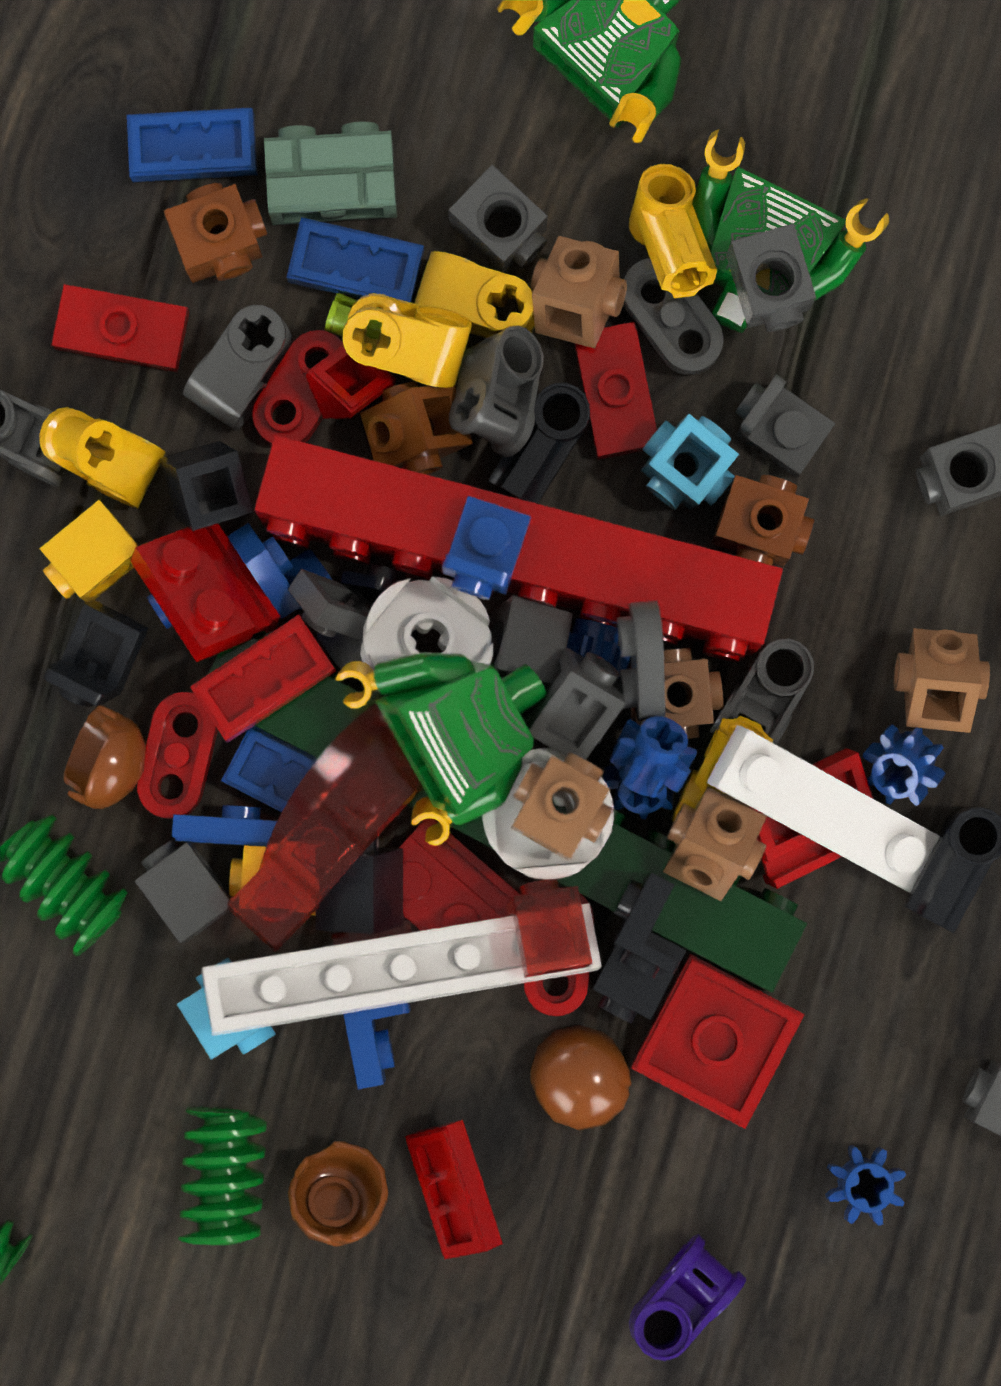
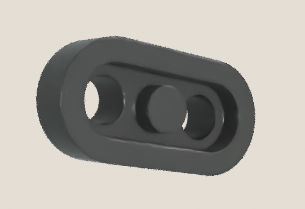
(670, 320)
(642, 639)

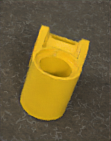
(473, 292)
(413, 339)
(101, 454)

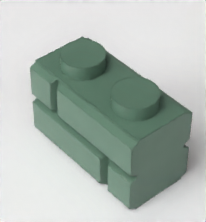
(330, 174)

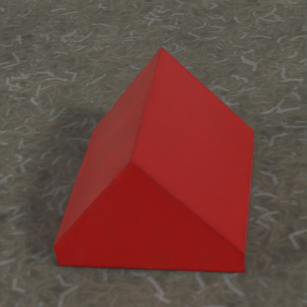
(344, 385)

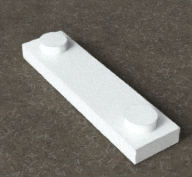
(822, 808)

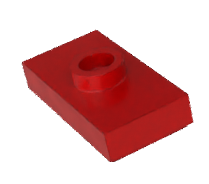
(120, 328)
(617, 392)
(262, 678)
(453, 1190)

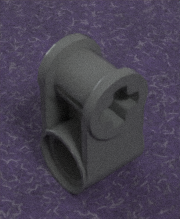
(231, 373)
(496, 386)
(21, 439)
(763, 700)

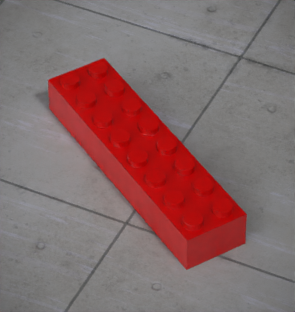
(564, 559)

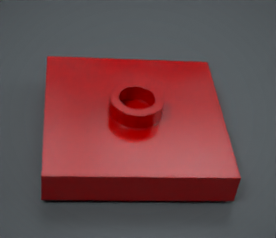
(717, 1041)

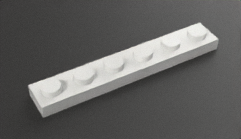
(370, 974)

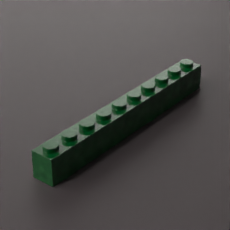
(739, 933)

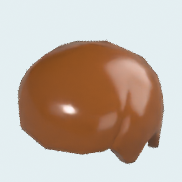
(105, 759)
(580, 1077)
(338, 1194)

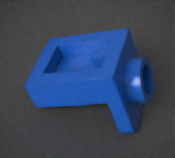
(485, 548)
(273, 568)
(371, 1048)

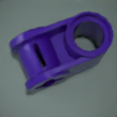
(686, 1297)

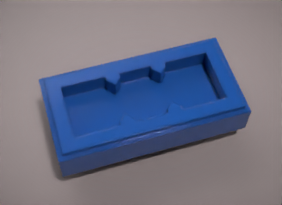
(191, 144)
(353, 261)
(267, 768)
(237, 827)

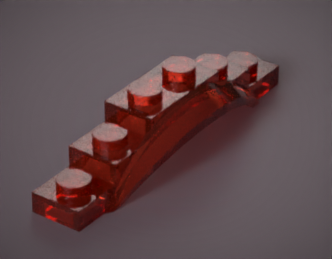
(326, 827)

